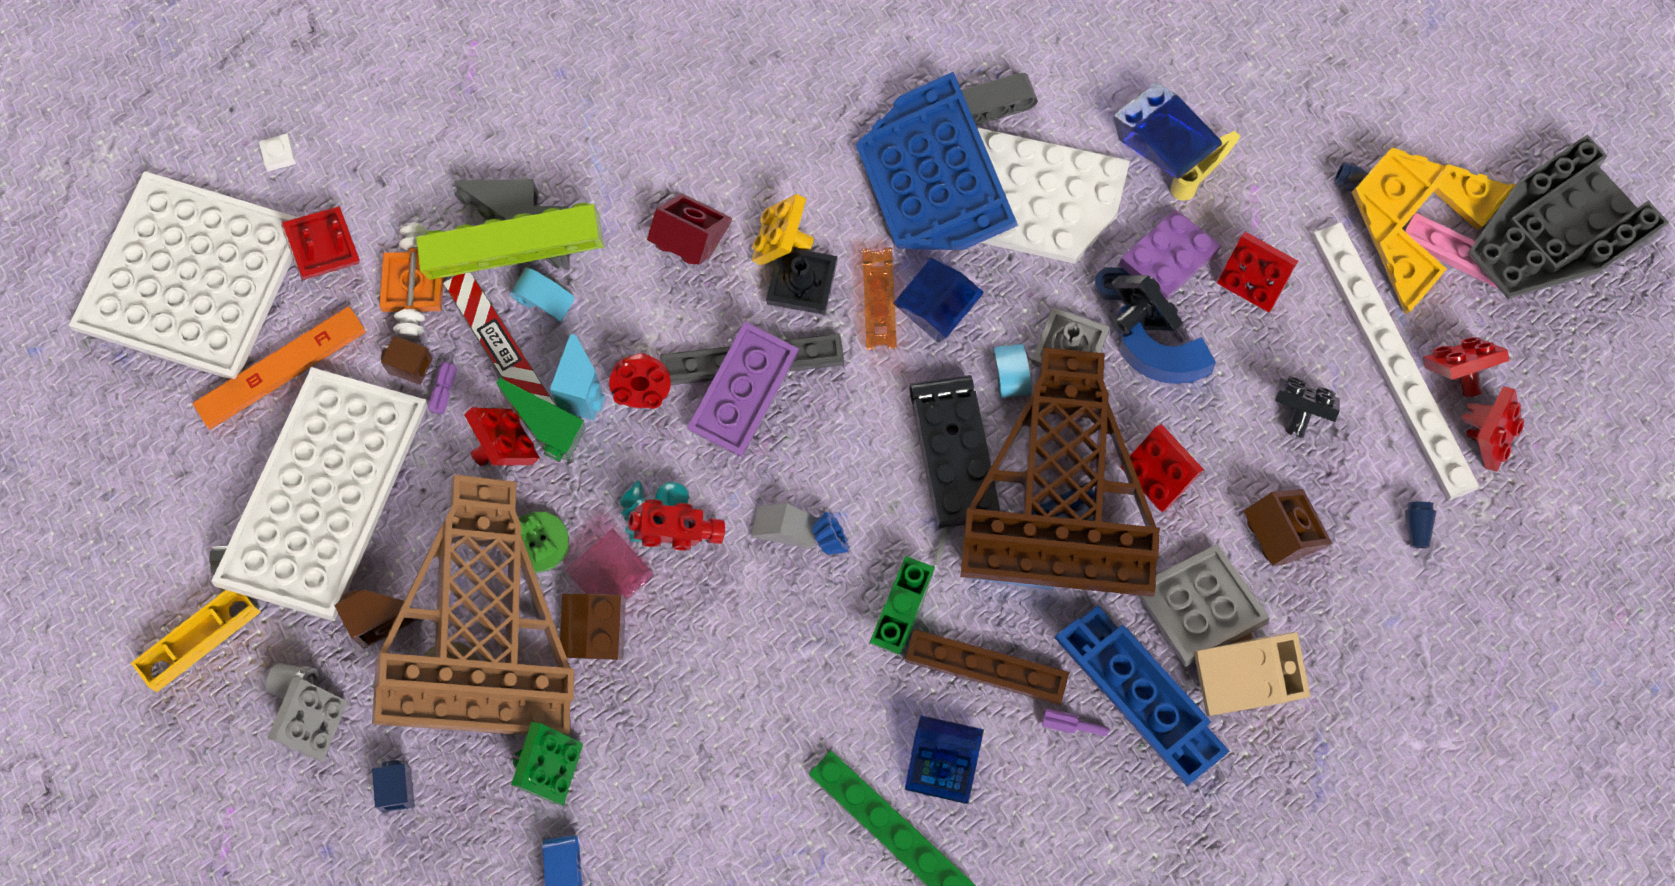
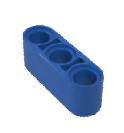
(562, 861)

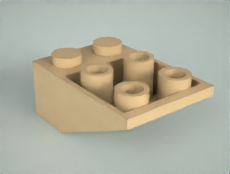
(1252, 673)

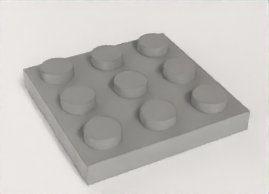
(1203, 604)

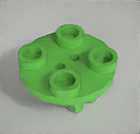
(553, 549)

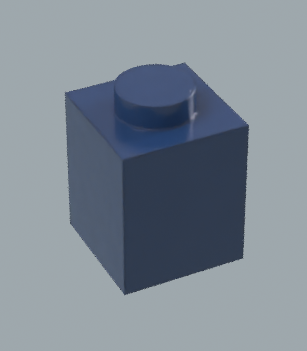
(393, 787)

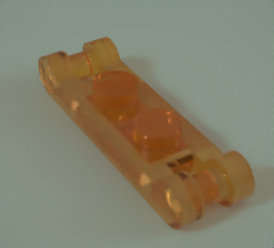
(879, 297)

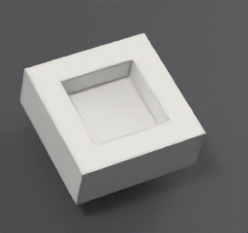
(277, 152)

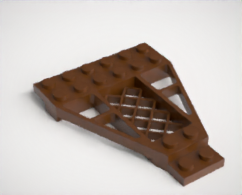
(1053, 548)

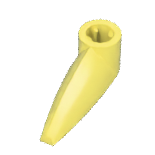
(1187, 185)

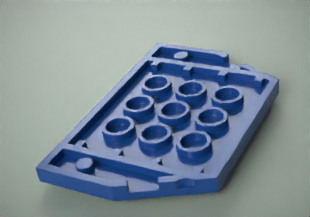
(934, 171)

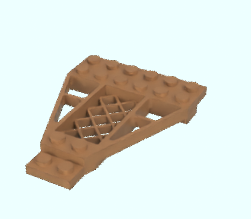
(466, 692)

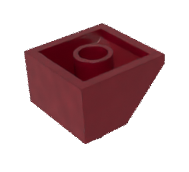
(687, 229)

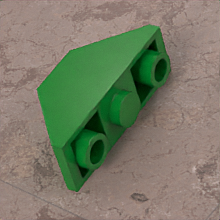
(902, 606)

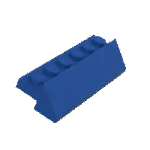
(1144, 694)

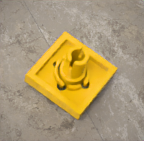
(780, 231)

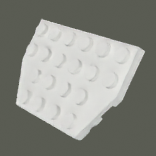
(1055, 193)

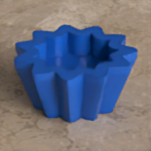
(830, 535)

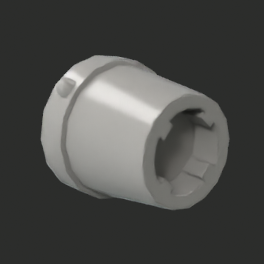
(282, 674)

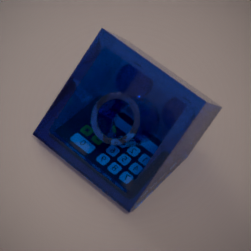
(944, 759)

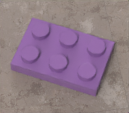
(1171, 253)

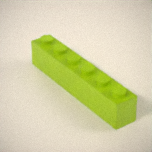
(510, 241)

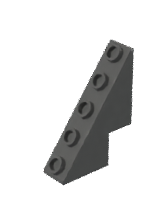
(504, 200)

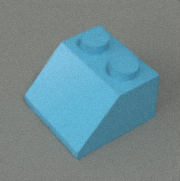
(576, 383)

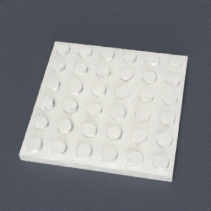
(187, 276)

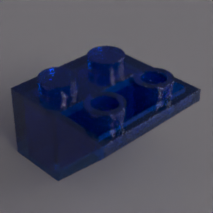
(938, 299)

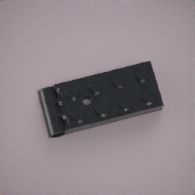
(955, 462)

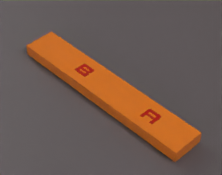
(279, 368)

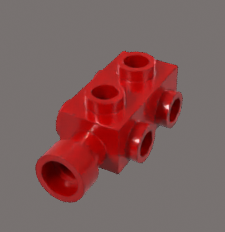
(672, 525)

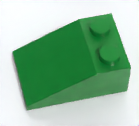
(551, 426)

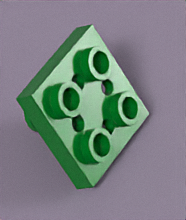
(541, 761)

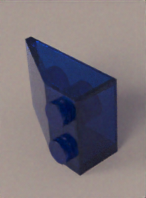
(1165, 130)

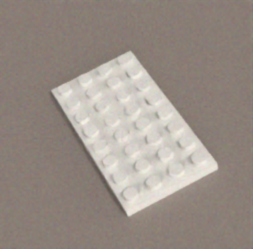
(320, 494)

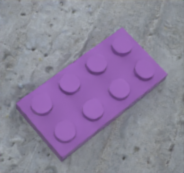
(743, 389)

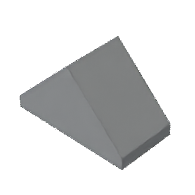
(784, 525)

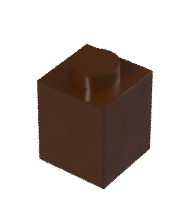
(406, 360)

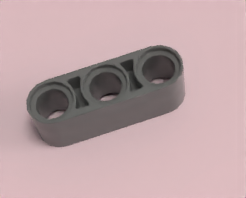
(1000, 98)

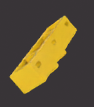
(194, 639)

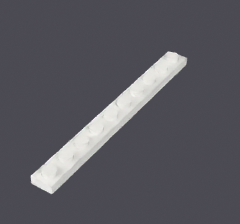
(1395, 362)

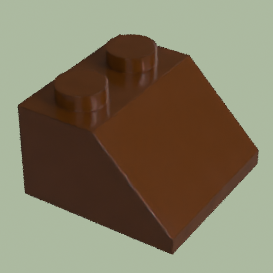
(1286, 526)
(369, 615)
(593, 626)

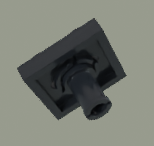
(803, 269)
(1146, 306)
(1305, 403)

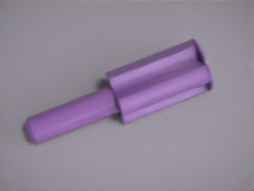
(1070, 723)

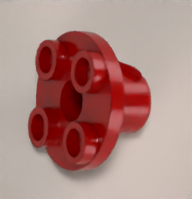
(639, 381)

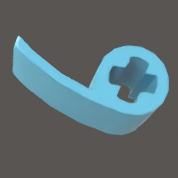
(542, 292)
(1012, 371)

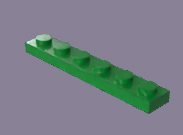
(886, 824)

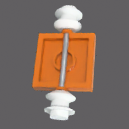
(406, 287)

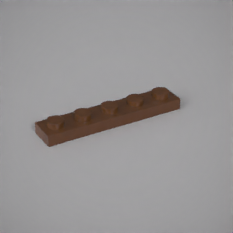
(987, 667)

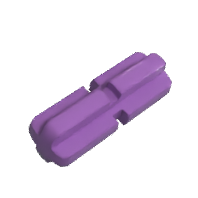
(444, 383)

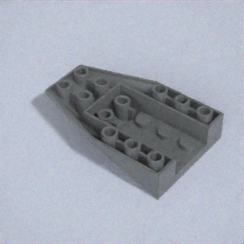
(1563, 225)

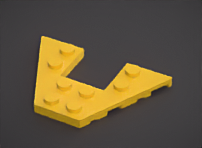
(1393, 195)

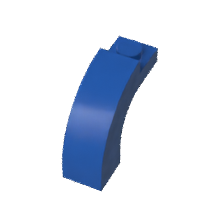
(1163, 362)

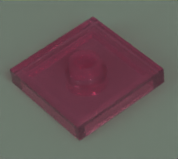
(610, 568)

